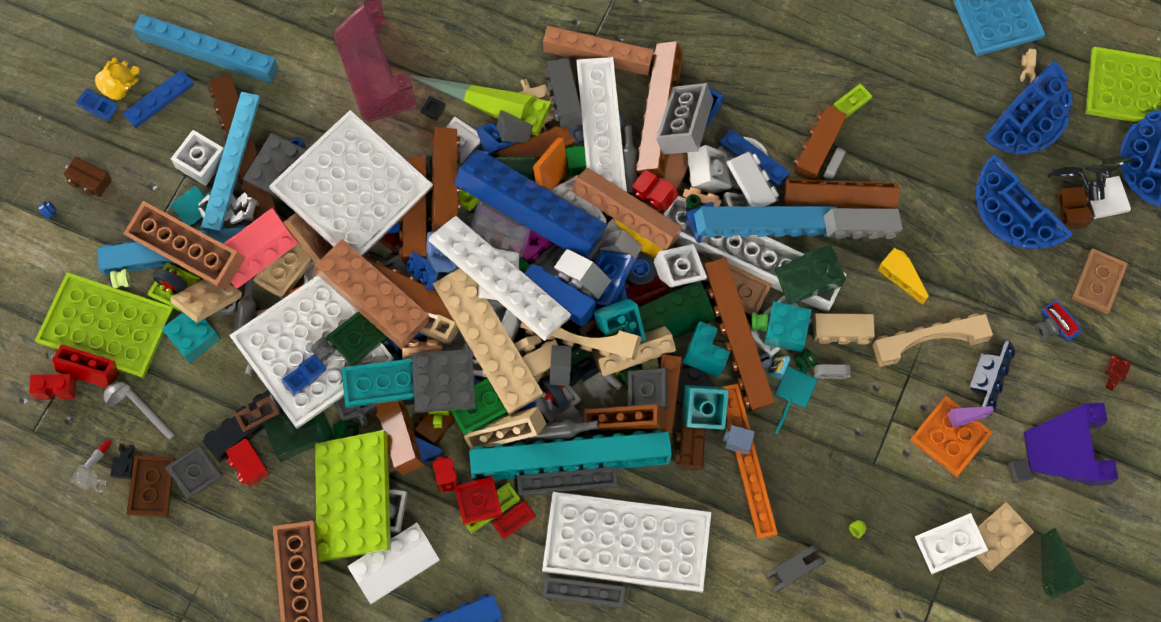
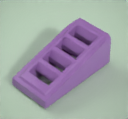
(963, 416)

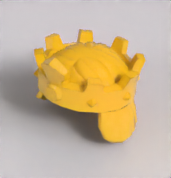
(116, 79)

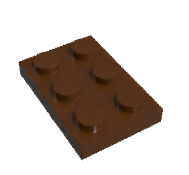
(150, 487)

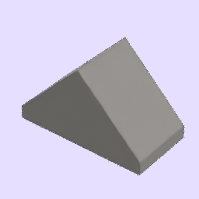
(621, 243)

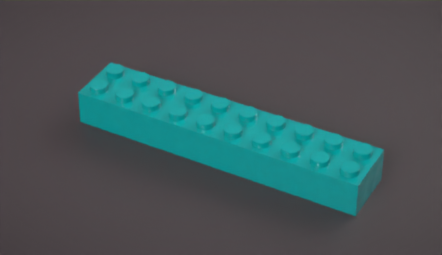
(563, 455)

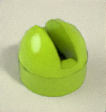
(857, 528)

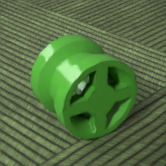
(759, 322)

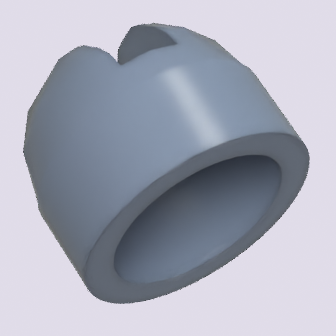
(767, 363)

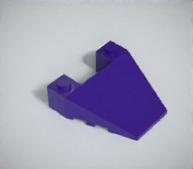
(1065, 447)

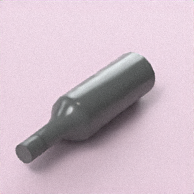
(630, 158)
(245, 308)
(562, 429)

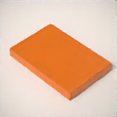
(551, 166)

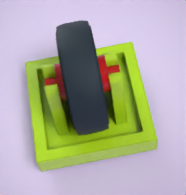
(170, 282)

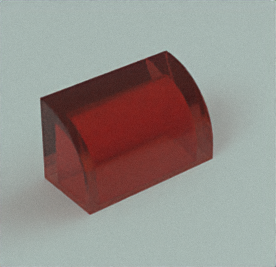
(647, 292)

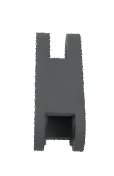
(795, 568)

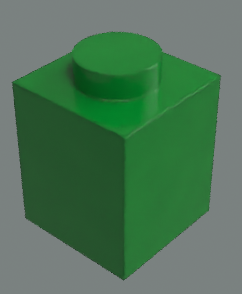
(575, 159)

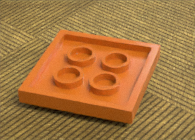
(948, 445)

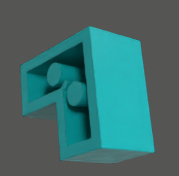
(620, 317)
(703, 353)

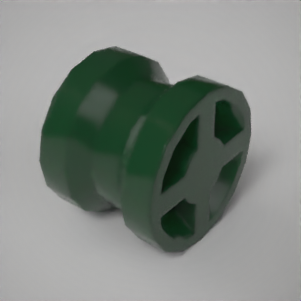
(805, 360)

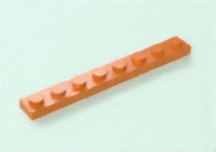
(750, 470)

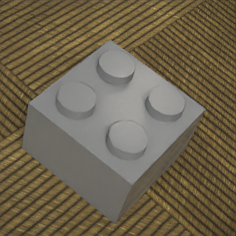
(582, 274)

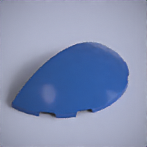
(1035, 116)
(1144, 145)
(1013, 212)

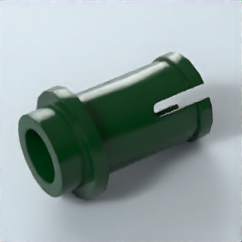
(696, 202)

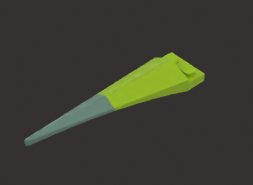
(494, 100)

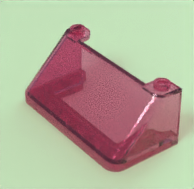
(367, 68)

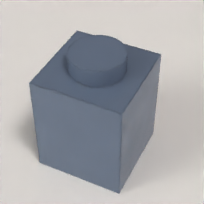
(739, 439)

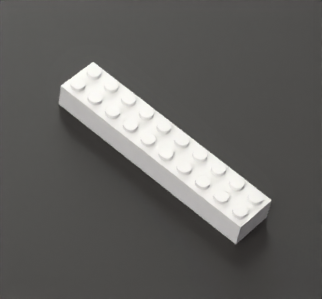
(751, 254)

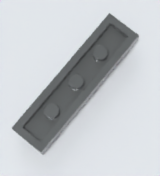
(583, 592)

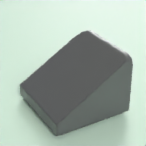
(1020, 471)

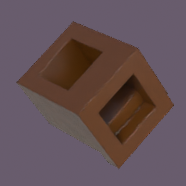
(590, 330)

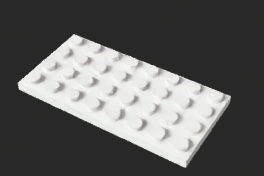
(627, 542)

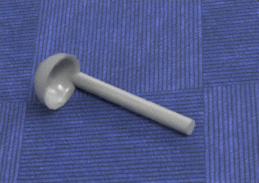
(119, 390)

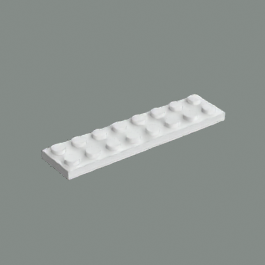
(601, 119)
(500, 277)

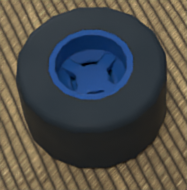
(643, 265)

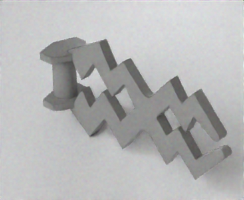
(244, 199)

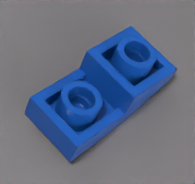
(422, 270)

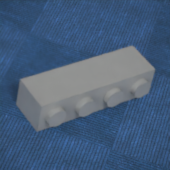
(862, 223)

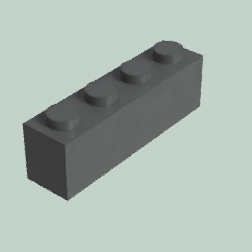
(564, 93)

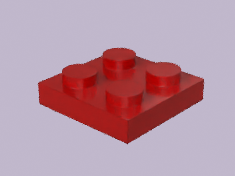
(478, 500)

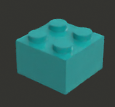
(787, 326)
(190, 337)
(704, 407)

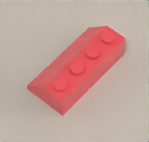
(260, 245)

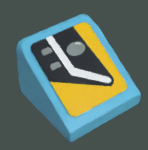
(778, 367)

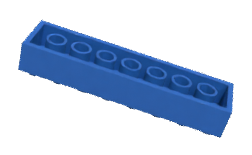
(530, 204)

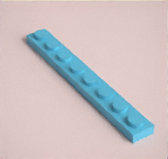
(230, 162)

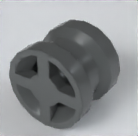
(1047, 329)
(323, 349)

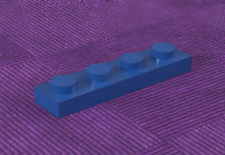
(158, 99)
(738, 145)

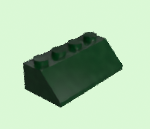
(678, 310)

